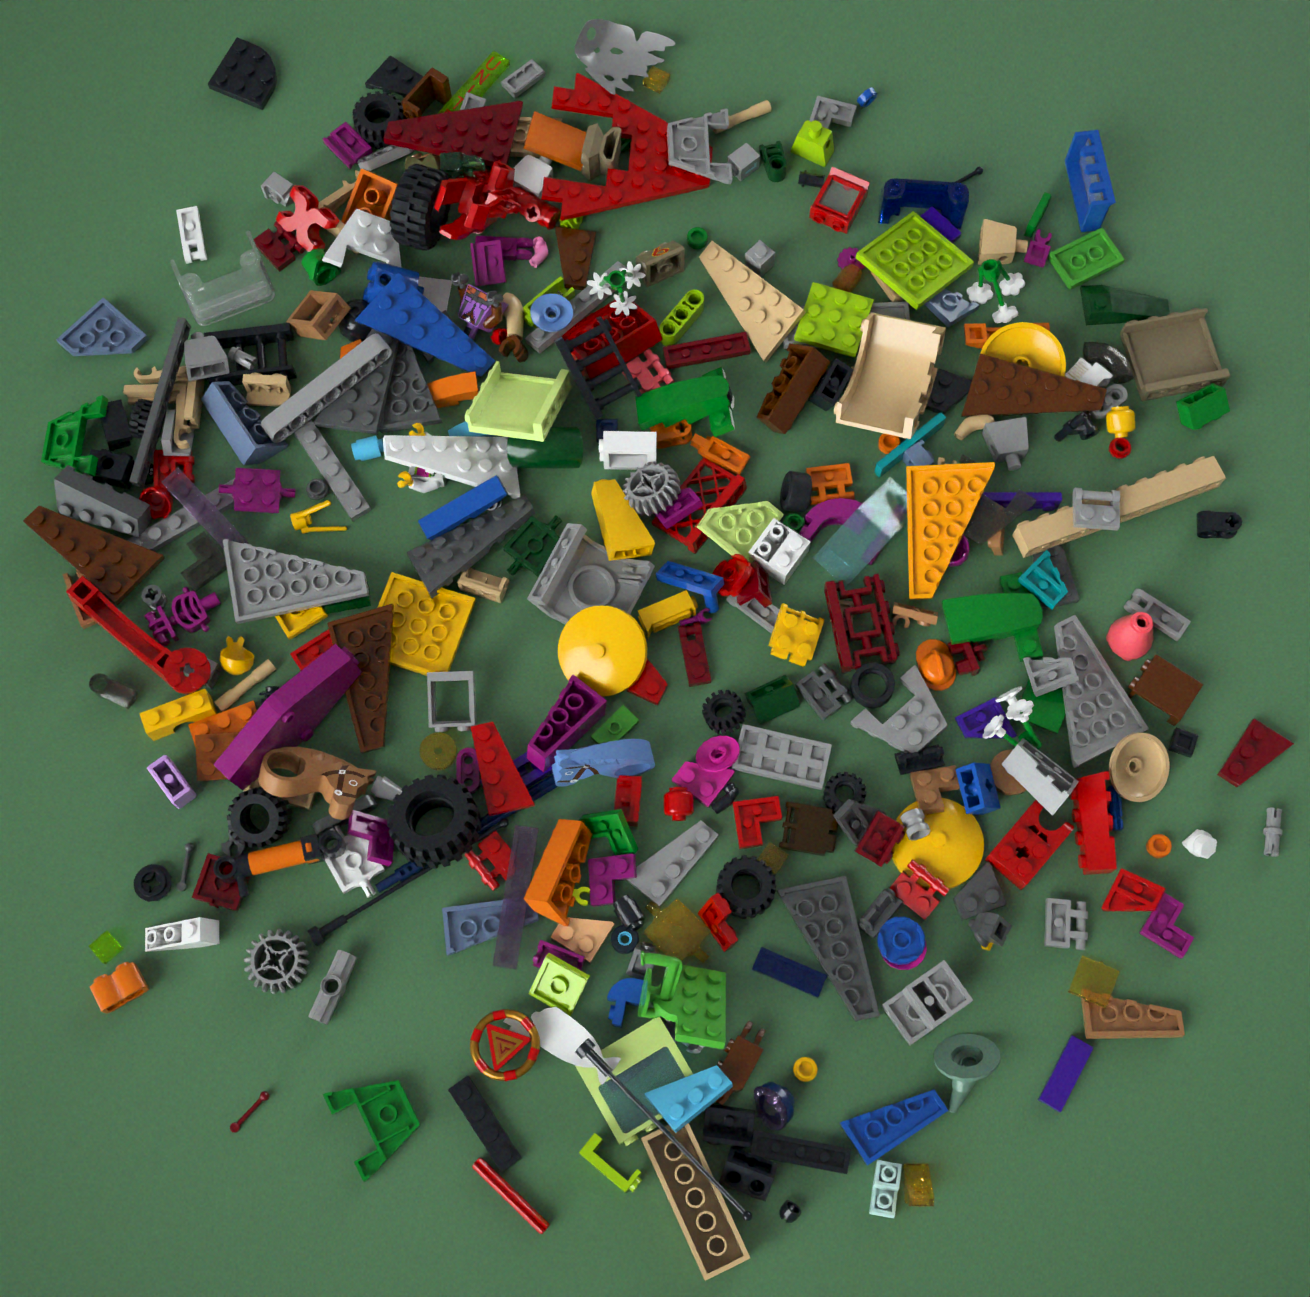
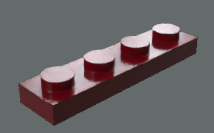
(706, 350)

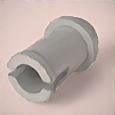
(236, 355)

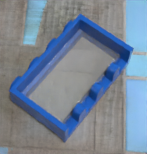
(1089, 179)

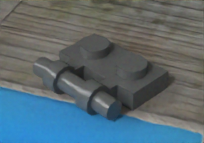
(819, 696)

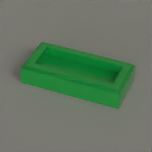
(1037, 215)

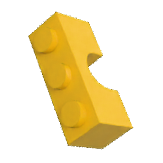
(164, 718)

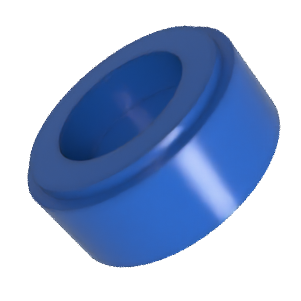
(867, 97)

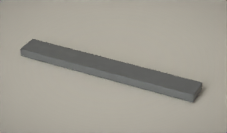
(160, 403)

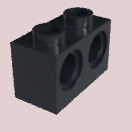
(748, 1173)

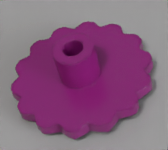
(847, 257)

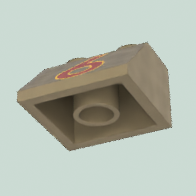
(661, 262)

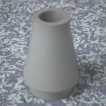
(385, 788)

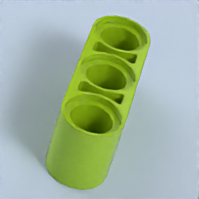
(682, 309)

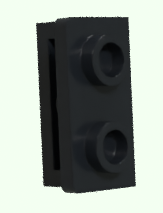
(728, 1126)

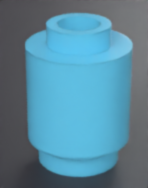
(367, 448)

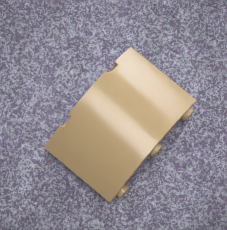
(891, 375)

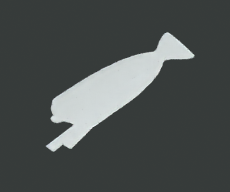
(562, 1037)

